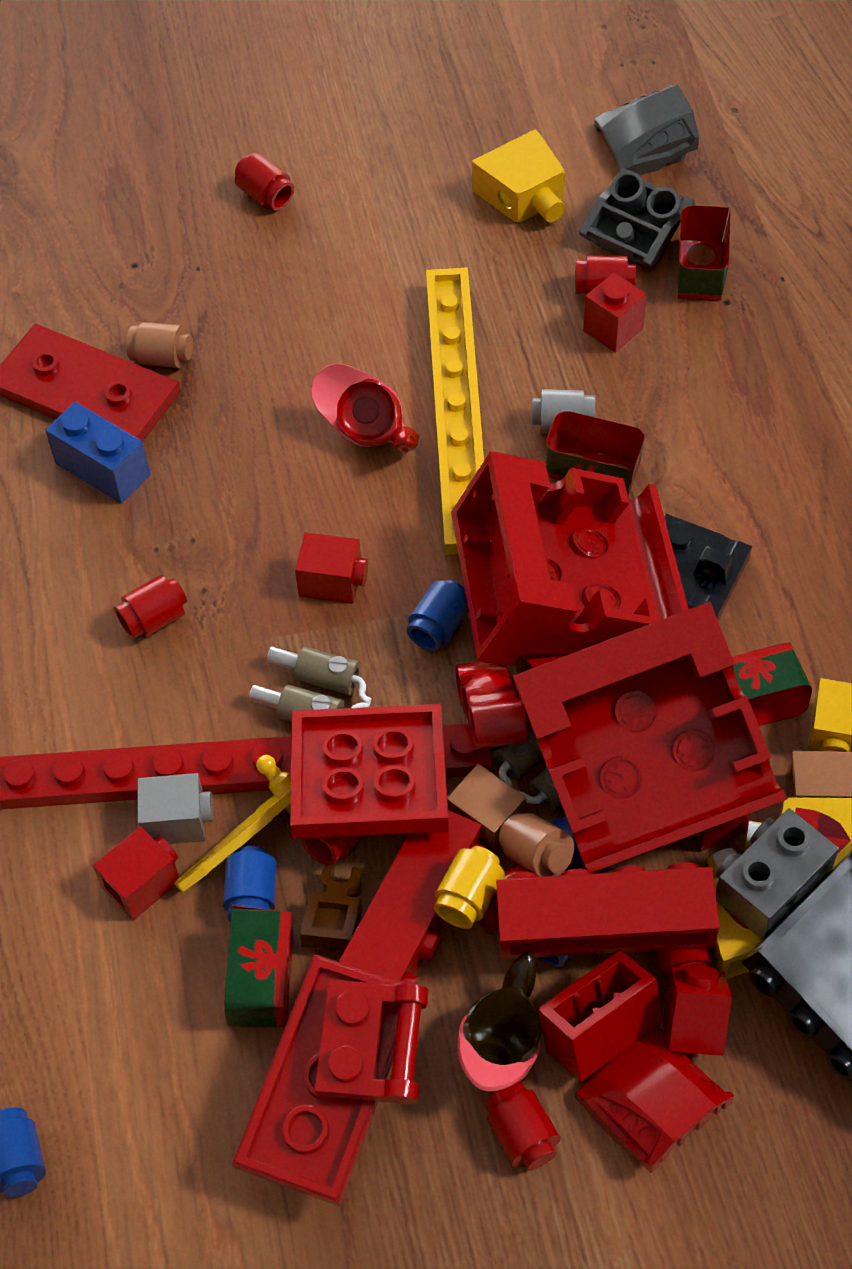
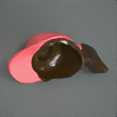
(502, 1031)

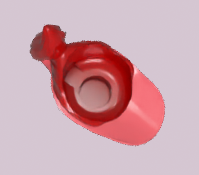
(361, 408)

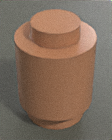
(159, 345)
(536, 844)

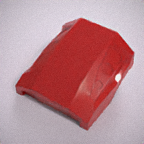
(651, 1098)

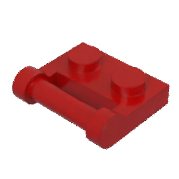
(353, 1036)

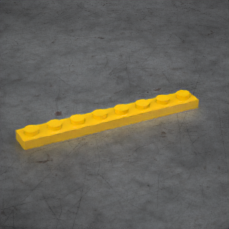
(454, 389)

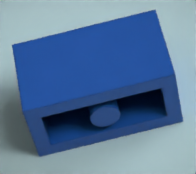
(98, 452)

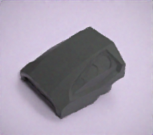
(650, 130)
(635, 218)

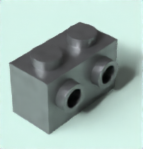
(774, 872)

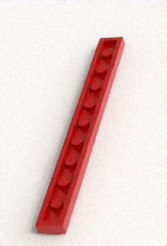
(221, 766)

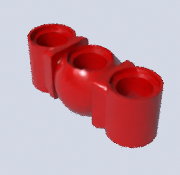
(490, 704)

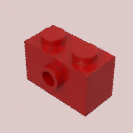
(600, 1015)

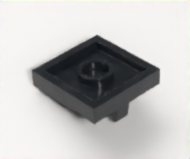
(706, 562)

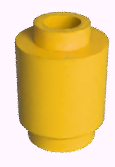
(468, 887)

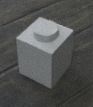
(174, 807)

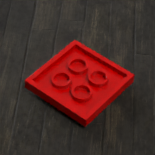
(368, 771)

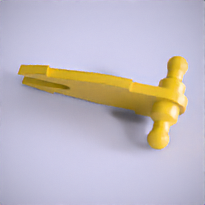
(281, 788)

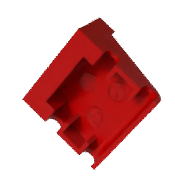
(560, 559)
(649, 737)

